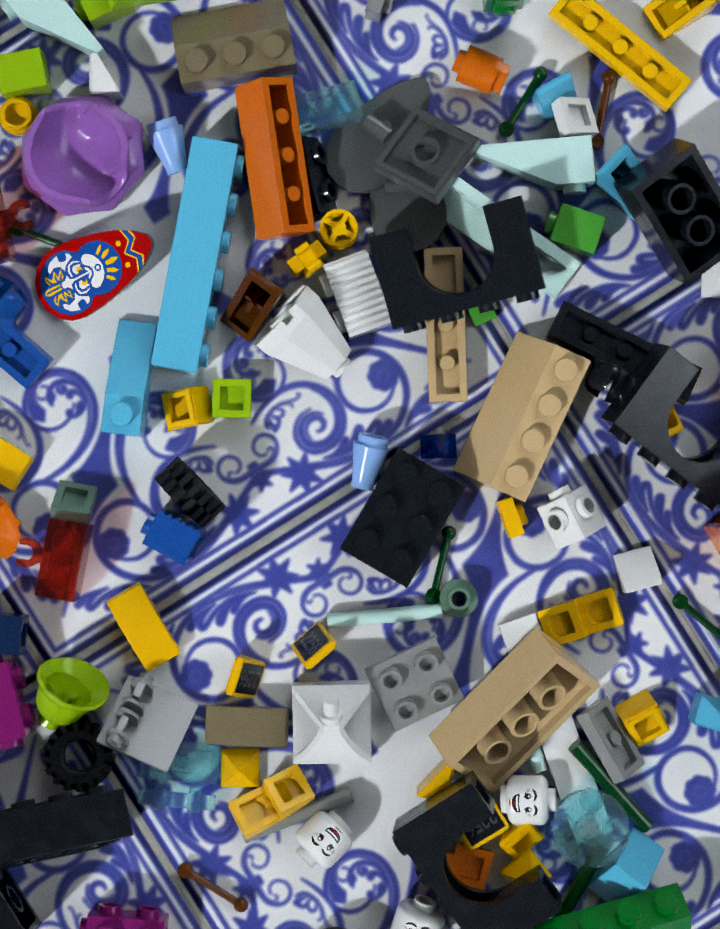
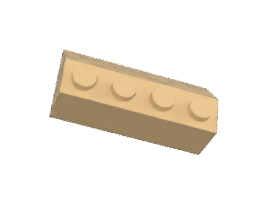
(521, 416)
(513, 710)

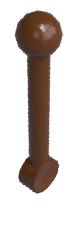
(608, 77)
(186, 870)

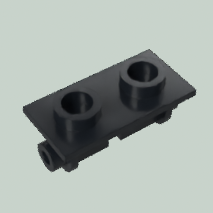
(321, 188)

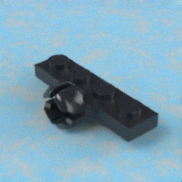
(609, 348)

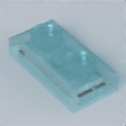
(329, 108)

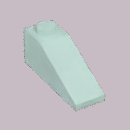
(56, 21)
(551, 162)

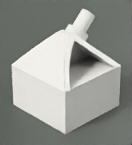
(331, 722)

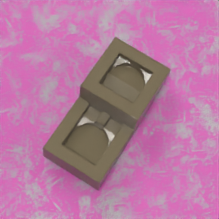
(246, 726)

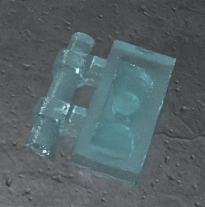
(192, 763)

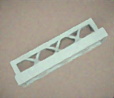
(468, 218)

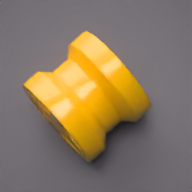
(336, 220)

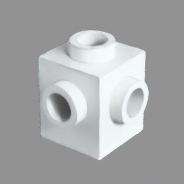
(570, 515)

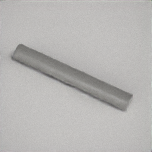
(324, 804)

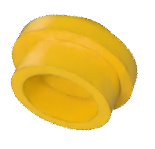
(17, 115)

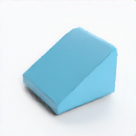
(546, 94)

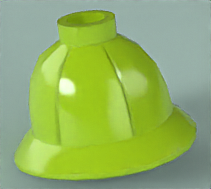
(68, 691)

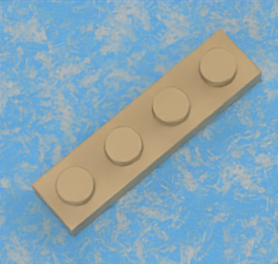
(446, 340)

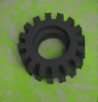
(190, 492)
(62, 771)

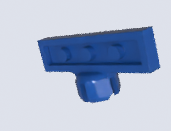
(18, 353)

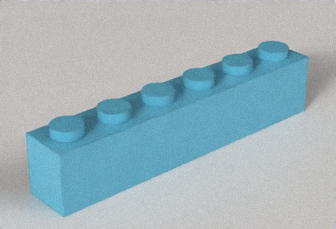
(196, 255)

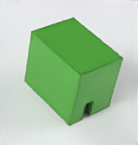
(480, 318)

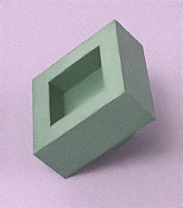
(74, 501)

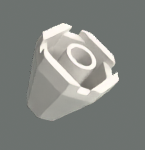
(305, 336)

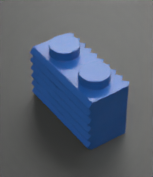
(172, 535)

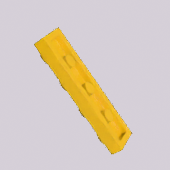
(621, 50)

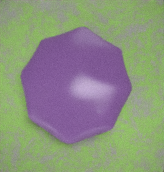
(82, 154)

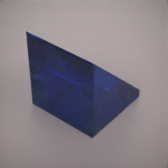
(438, 446)

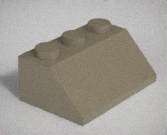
(233, 45)

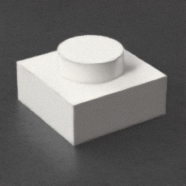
(574, 117)

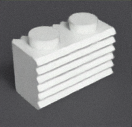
(356, 295)

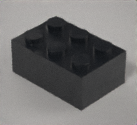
(676, 208)
(402, 517)

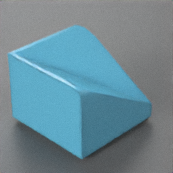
(705, 711)

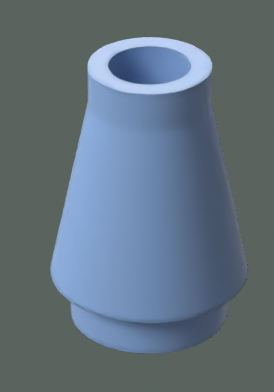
(169, 144)
(368, 459)

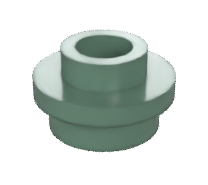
(452, 587)

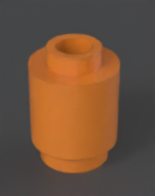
(481, 70)

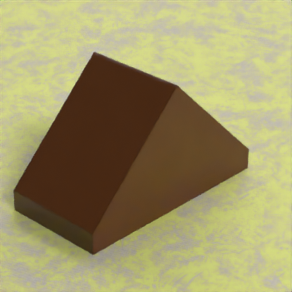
(252, 305)

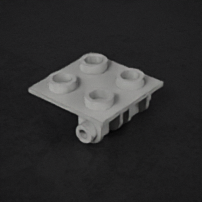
(414, 683)
(147, 722)

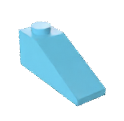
(129, 379)

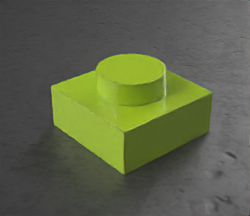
(232, 398)

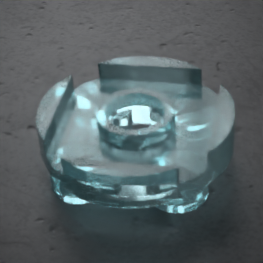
(612, 830)

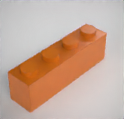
(274, 158)

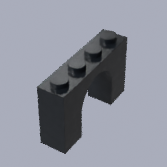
(414, 299)
(642, 417)
(428, 833)

